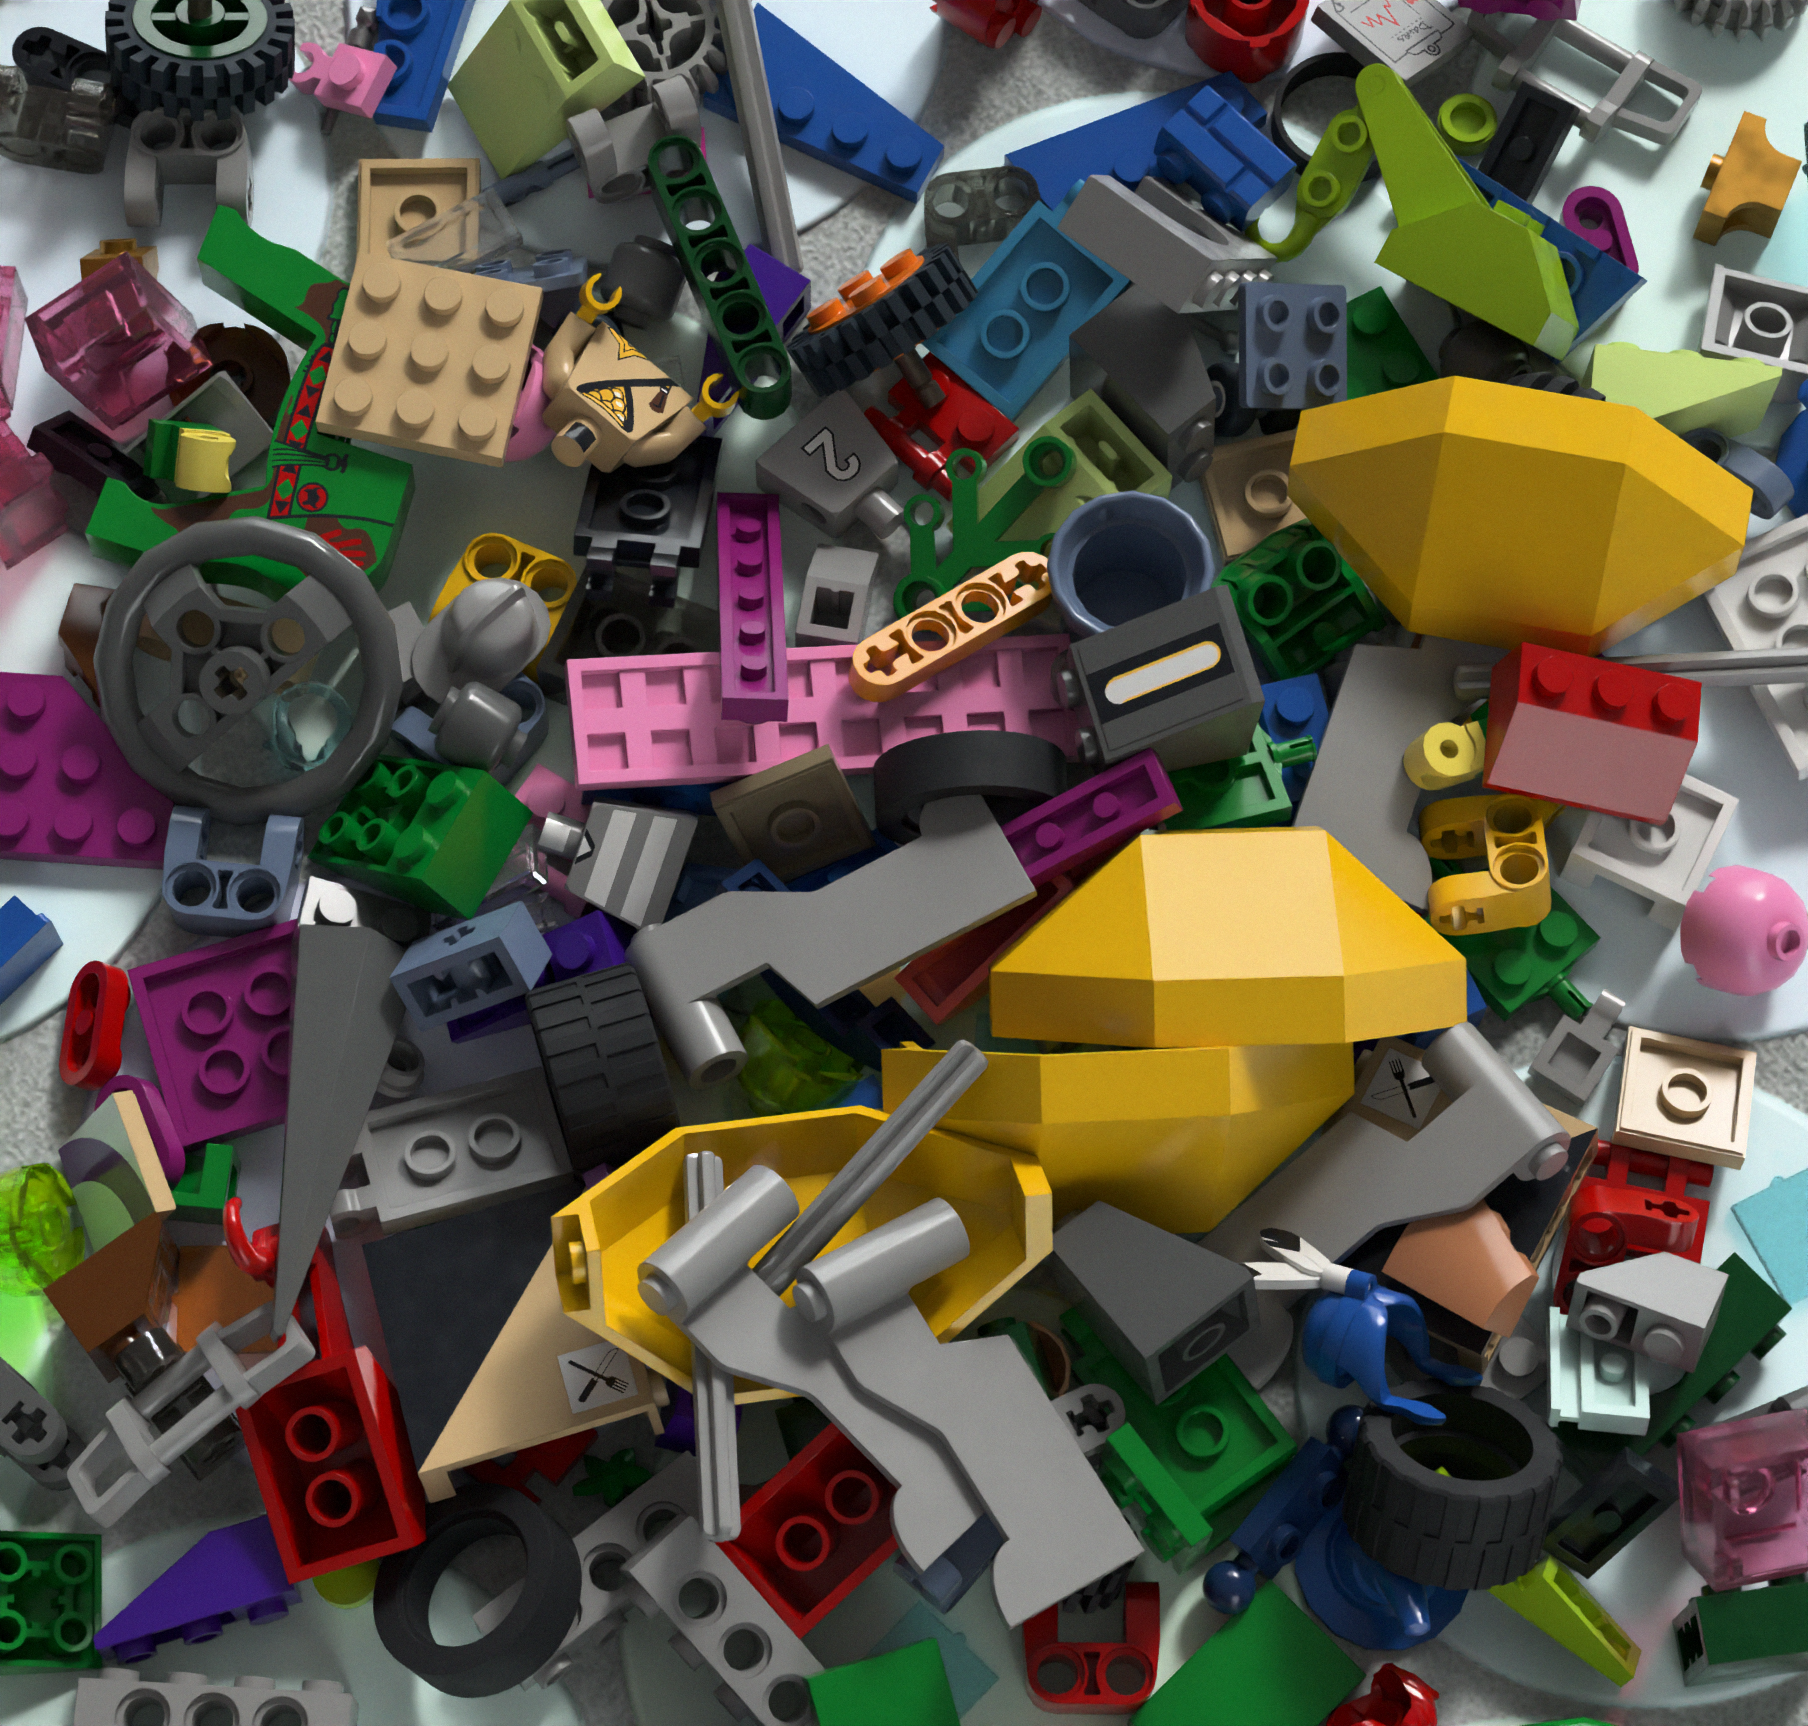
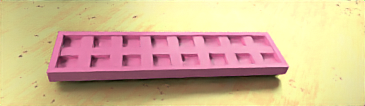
(662, 722)

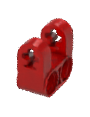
(1636, 1219)
(1092, 1659)

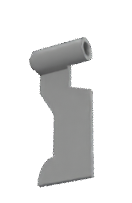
(1359, 774)
(824, 938)
(1372, 1180)
(749, 1332)
(980, 1403)

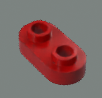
(94, 1026)

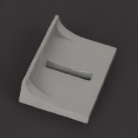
(225, 407)

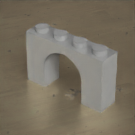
(1166, 243)

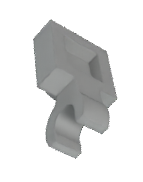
(1577, 1053)

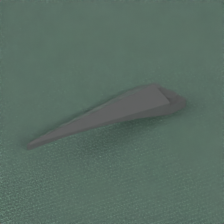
(338, 1047)

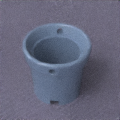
(1124, 561)

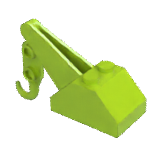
(1446, 229)

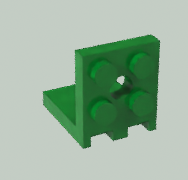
(1166, 1515)

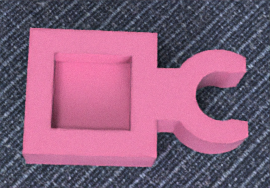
(348, 81)

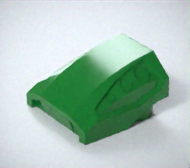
(1298, 600)

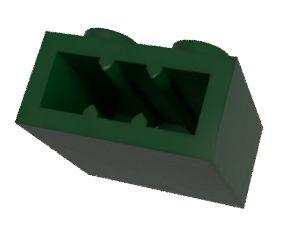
(1744, 1632)

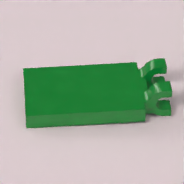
(1207, 1434)
(1257, 1671)
(885, 1689)

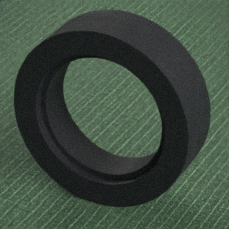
(1004, 767)
(530, 1629)

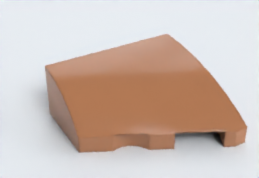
(1466, 1267)

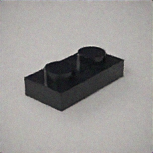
(1528, 141)
(88, 455)
(1608, 1512)

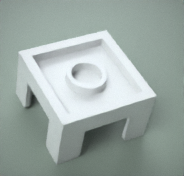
(1653, 859)

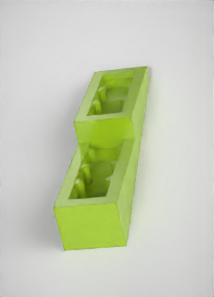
(1570, 1615)

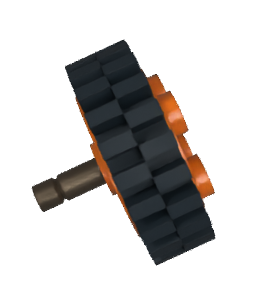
(884, 322)

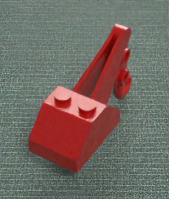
(329, 1435)

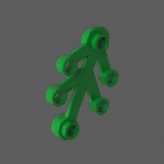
(975, 541)

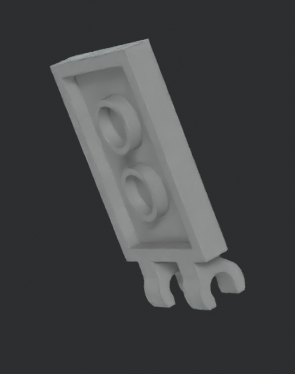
(453, 1155)

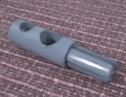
(534, 178)

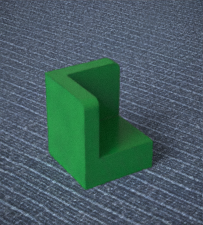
(207, 1185)

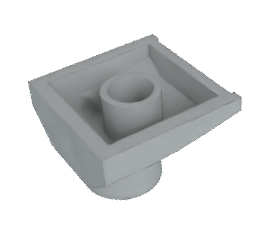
(1758, 321)

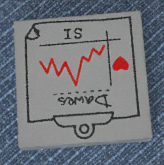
(1401, 34)

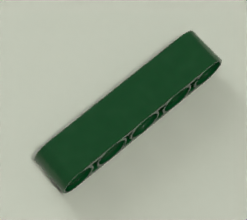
(725, 302)

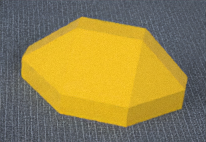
(1517, 511)
(1227, 947)
(1144, 1130)
(641, 1205)

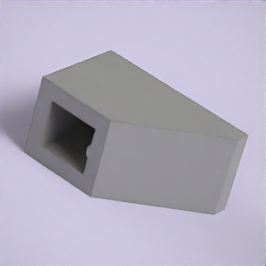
(836, 597)
(1650, 1306)

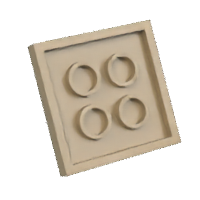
(430, 359)

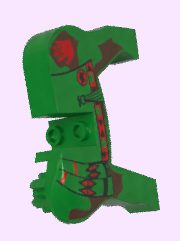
(312, 477)

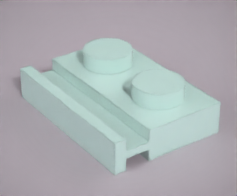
(1594, 1381)

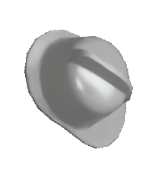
(481, 638)

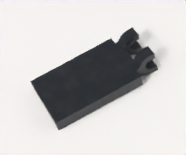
(648, 520)

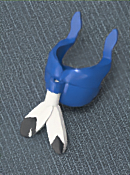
(1350, 1325)

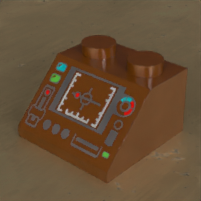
(119, 1292)

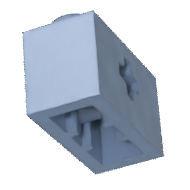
(471, 966)

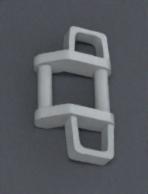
(1610, 111)
(130, 1416)

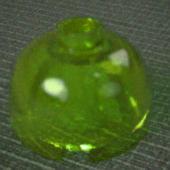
(791, 1064)
(36, 1230)

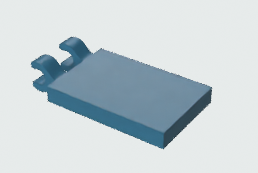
(1025, 309)

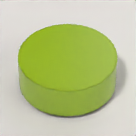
(1467, 124)
(348, 1586)

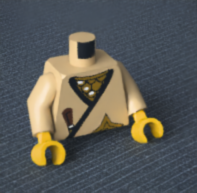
(612, 399)

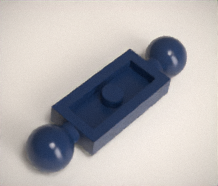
(1285, 1514)

